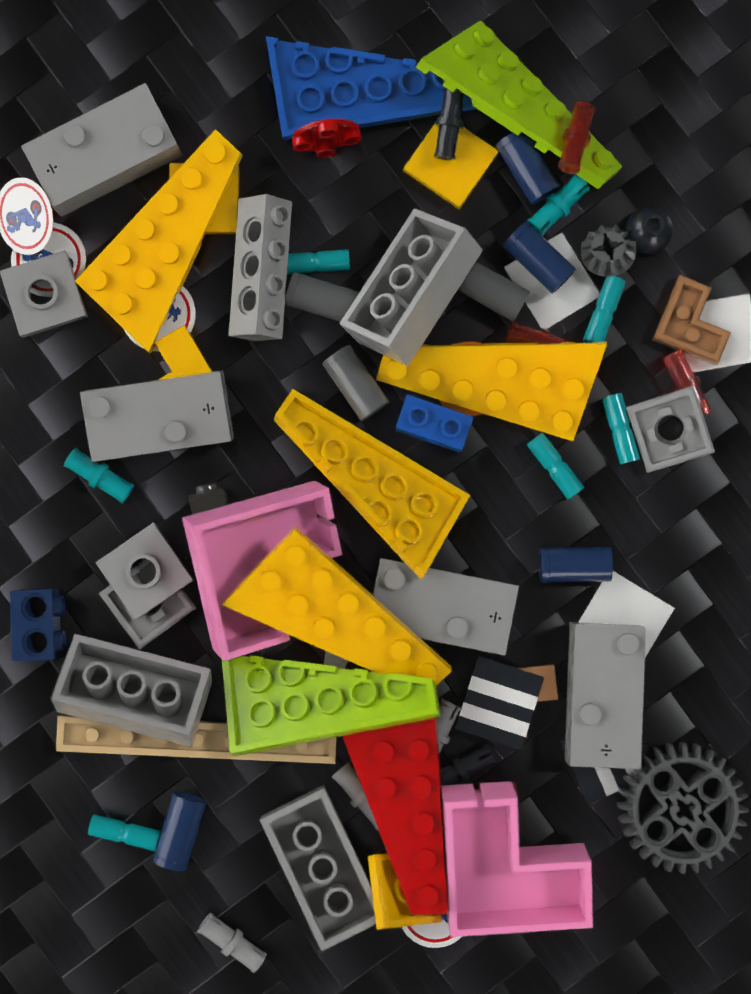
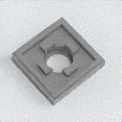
(65, 304)
(656, 450)
(169, 577)
(151, 624)

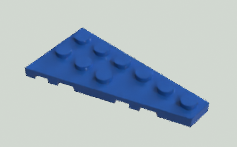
(349, 85)

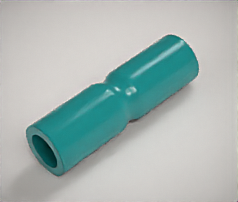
(321, 261)
(605, 306)
(622, 433)
(558, 470)
(121, 832)

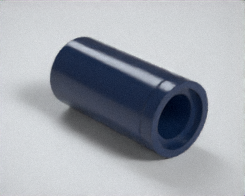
(528, 167)
(539, 257)
(575, 564)
(179, 831)

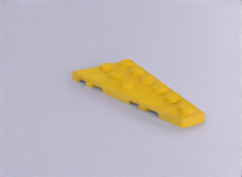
(154, 252)
(515, 382)
(390, 491)
(322, 604)

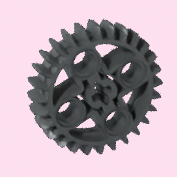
(693, 821)

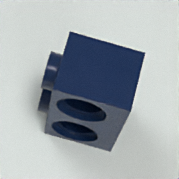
(26, 624)

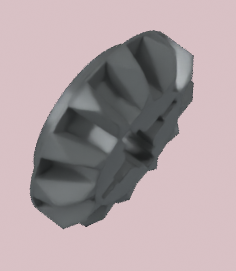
(600, 262)

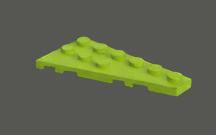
(512, 96)
(303, 702)

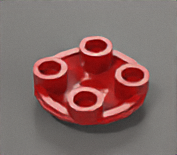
(326, 136)

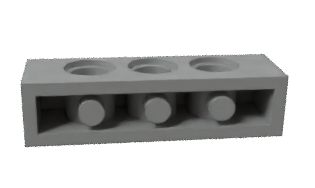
(260, 268)

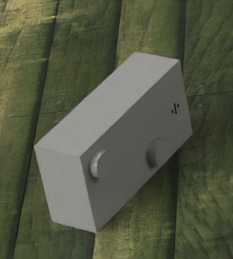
(102, 150)
(411, 286)
(157, 416)
(448, 606)
(132, 690)
(605, 695)
(321, 867)

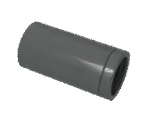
(494, 291)
(319, 297)
(355, 382)

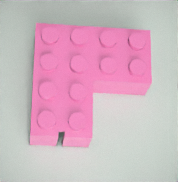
(235, 539)
(502, 885)

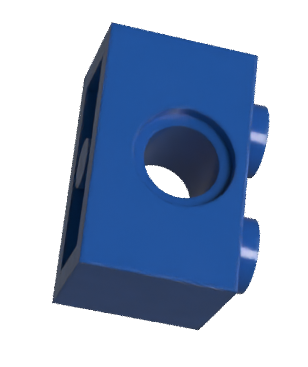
(434, 423)

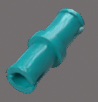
(559, 204)
(98, 475)

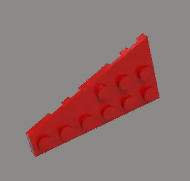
(405, 796)

